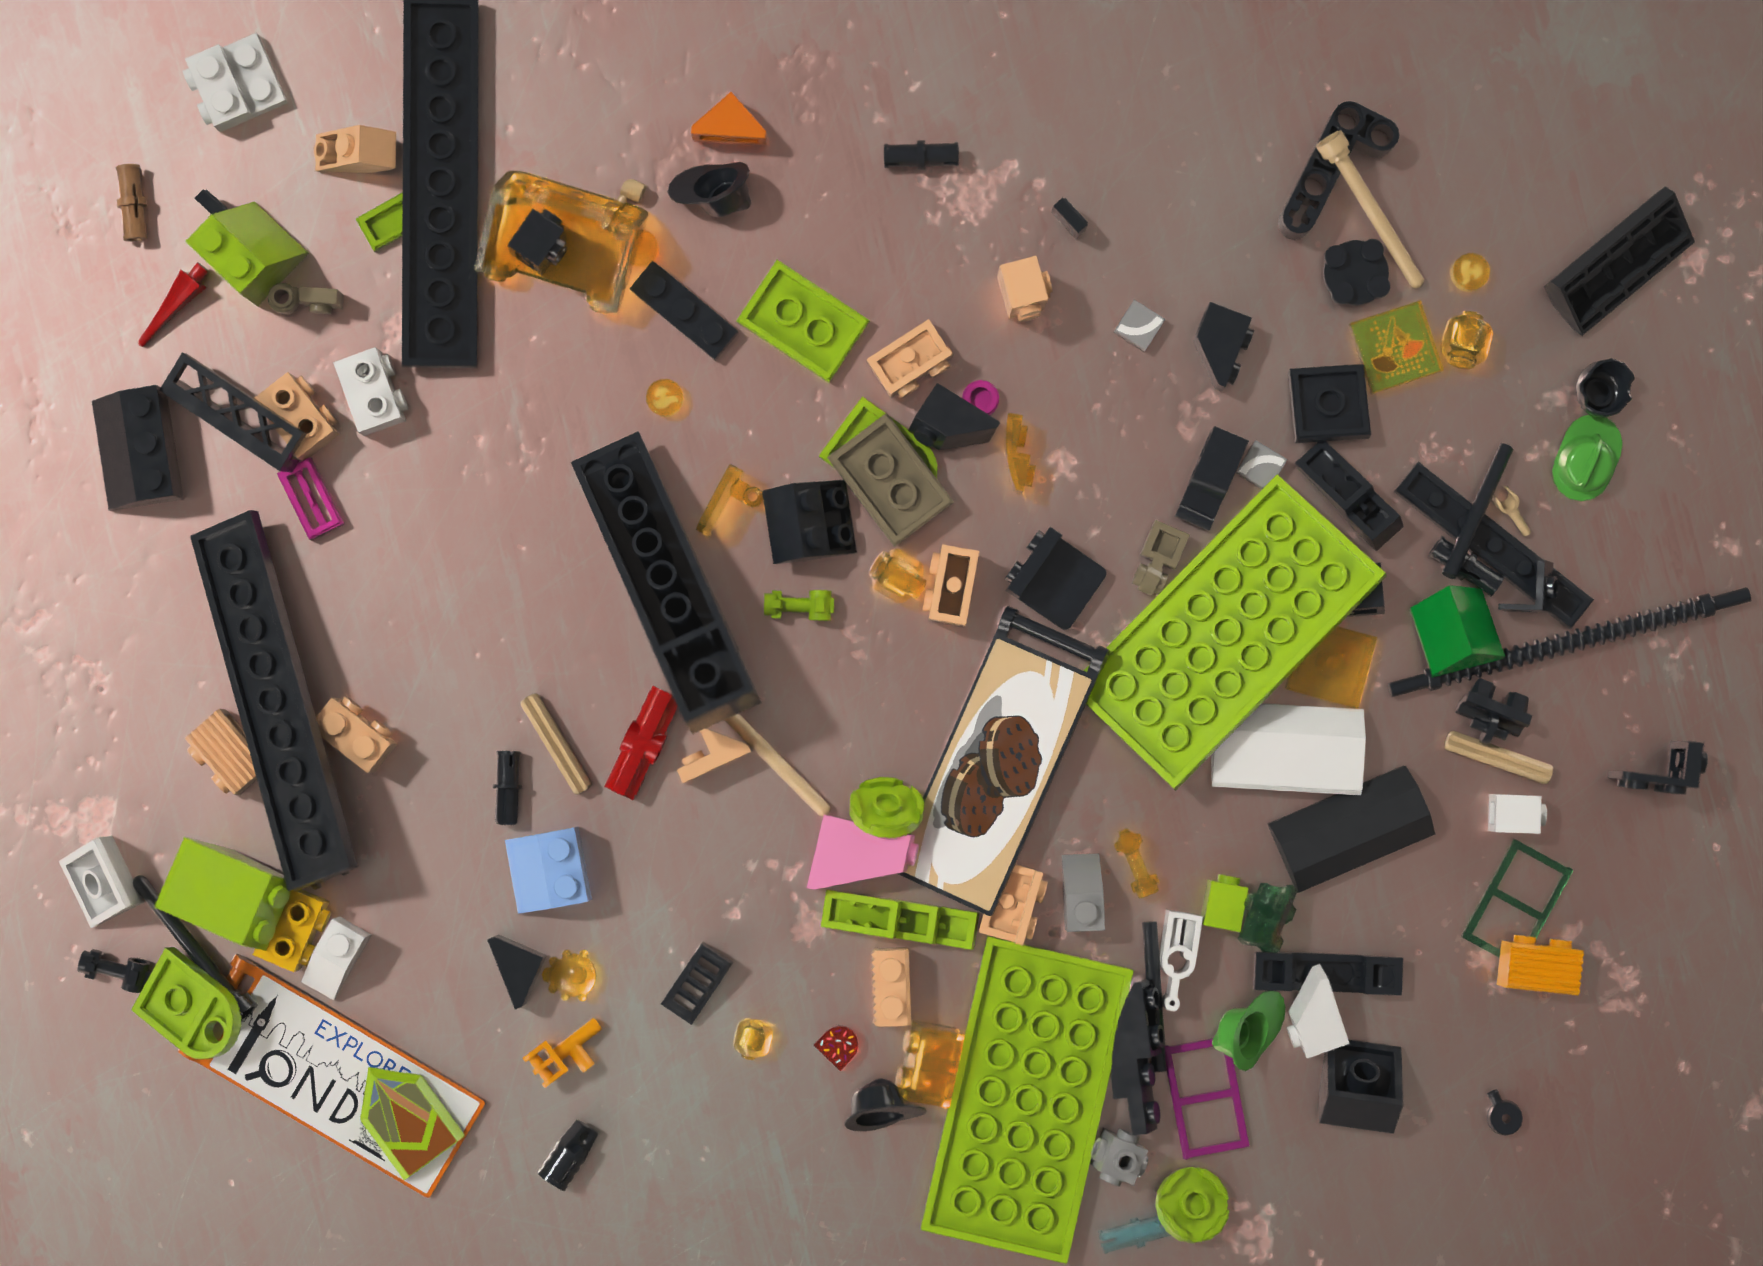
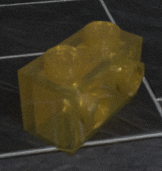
(929, 1063)

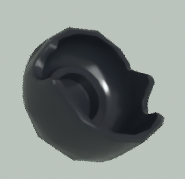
(1604, 387)

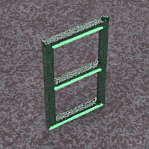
(1492, 890)

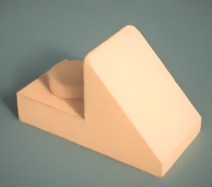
(722, 750)

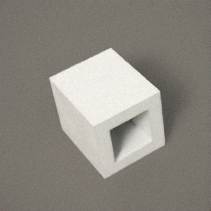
(1516, 813)

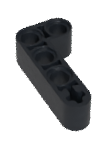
(1328, 173)

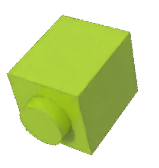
(1224, 903)

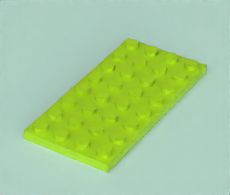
(1229, 631)
(1026, 1100)

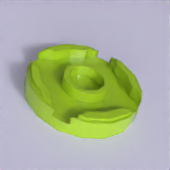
(886, 807)
(1192, 1204)

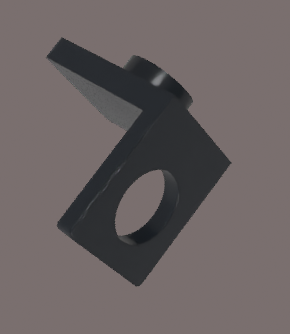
(1545, 591)

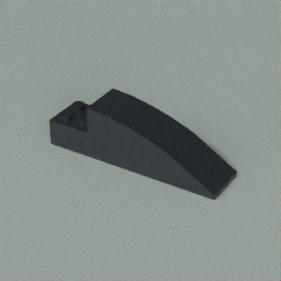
(666, 583)

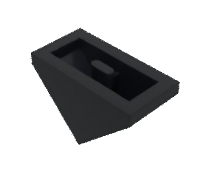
(517, 966)

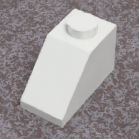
(335, 957)
(1316, 1016)

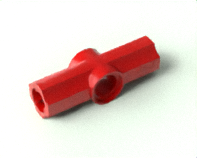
(642, 743)

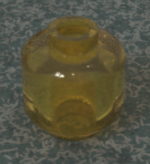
(1466, 340)
(897, 575)

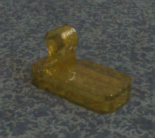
(728, 487)

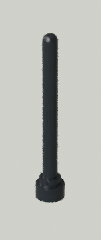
(191, 946)

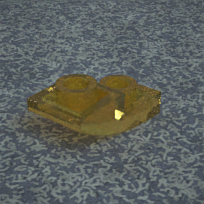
(1018, 466)

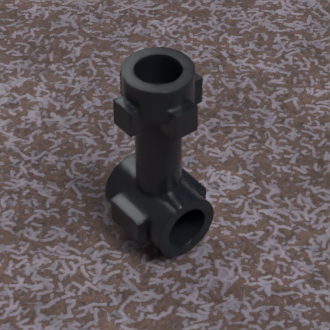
(133, 974)

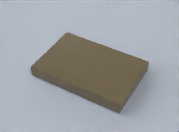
(890, 480)

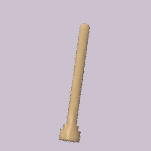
(1336, 151)
(779, 765)

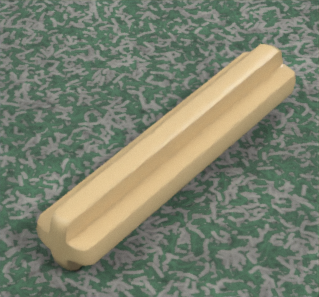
(556, 743)
(1499, 757)

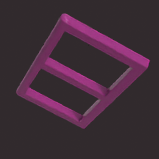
(1180, 1101)

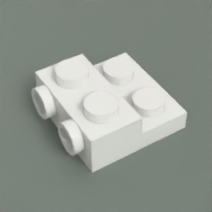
(234, 82)

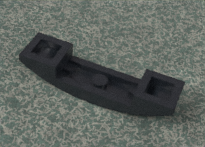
(1344, 971)

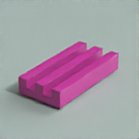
(324, 526)

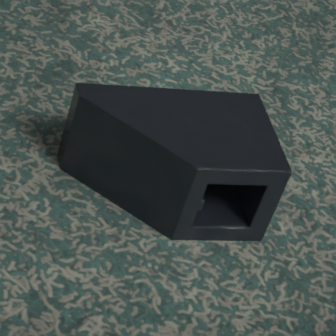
(1219, 342)

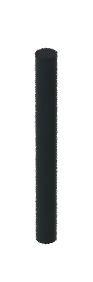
(1477, 511)
(1152, 970)

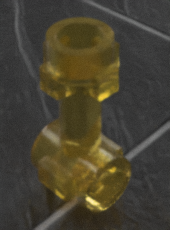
(1129, 844)

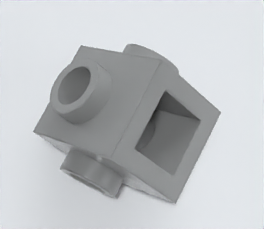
(1108, 1151)

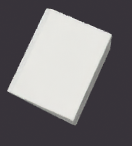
(100, 880)

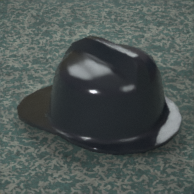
(715, 188)
(879, 1106)

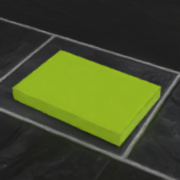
(803, 321)

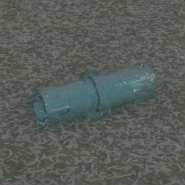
(1131, 1234)

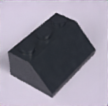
(137, 448)

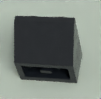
(809, 521)

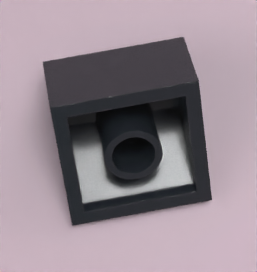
(1362, 1087)

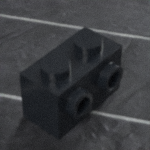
(539, 241)

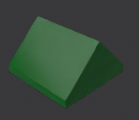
(1456, 630)

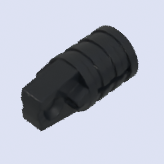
(568, 1155)

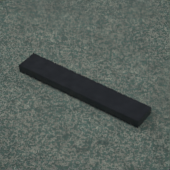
(1491, 543)

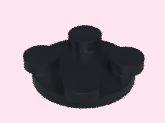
(1356, 272)

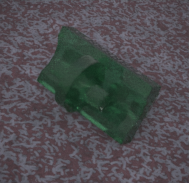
(1267, 914)

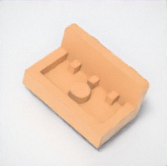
(911, 359)
(1013, 913)

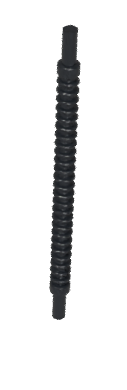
(1704, 606)

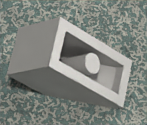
(1083, 893)

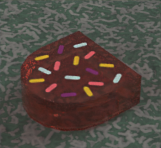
(838, 1045)

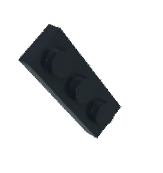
(683, 310)

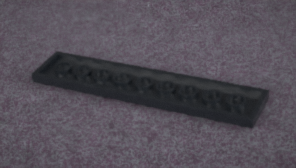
(440, 183)
(273, 701)

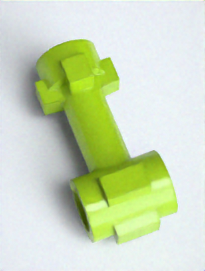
(818, 605)

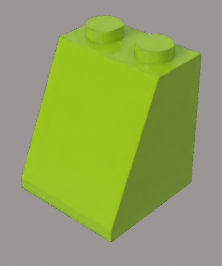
(247, 249)
(224, 893)

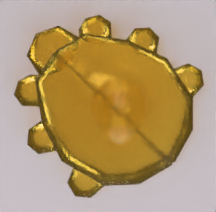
(571, 975)

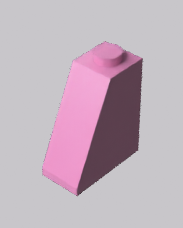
(851, 855)

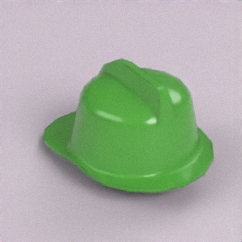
(1587, 457)
(1249, 1030)

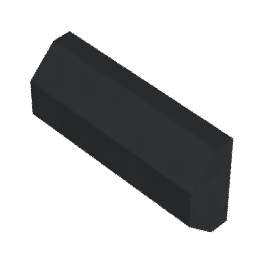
(1621, 262)
(1352, 829)

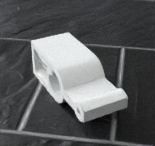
(1188, 950)

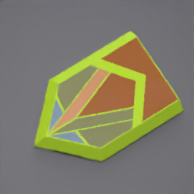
(407, 1119)

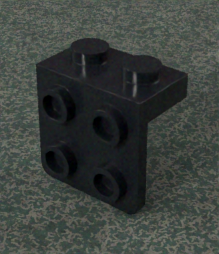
(1055, 579)
(1684, 769)

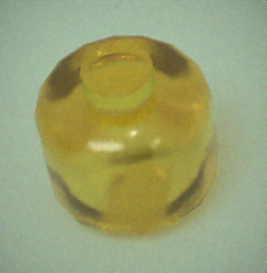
(752, 1038)

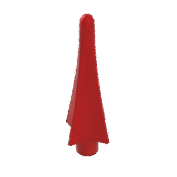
(184, 289)

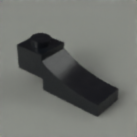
(1350, 494)

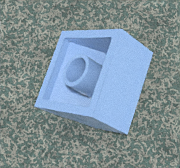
(548, 870)

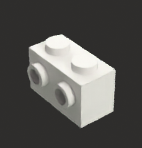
(371, 391)

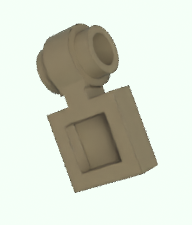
(317, 299)
(1164, 548)

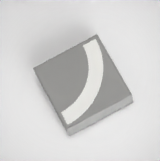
(1139, 325)
(1260, 465)

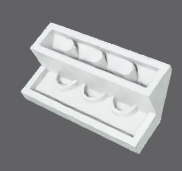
(1294, 751)

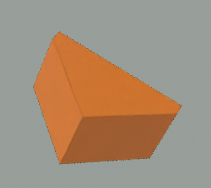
(729, 124)

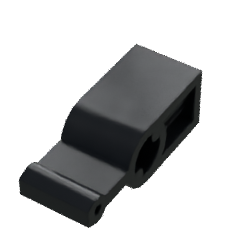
(1211, 478)

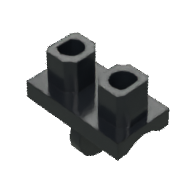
(1492, 716)

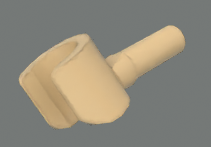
(632, 190)
(1510, 507)

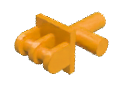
(570, 1046)

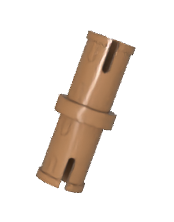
(131, 202)

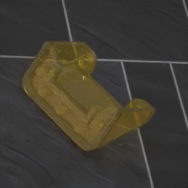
(593, 232)

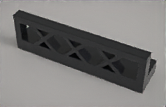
(230, 423)

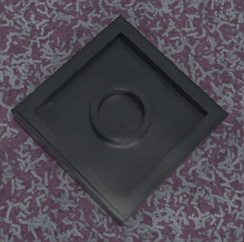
(1329, 403)

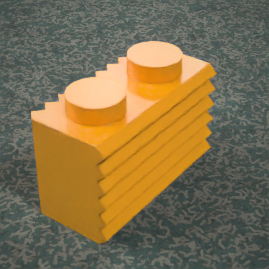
(1540, 967)

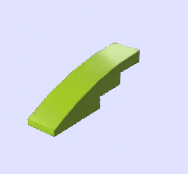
(900, 919)

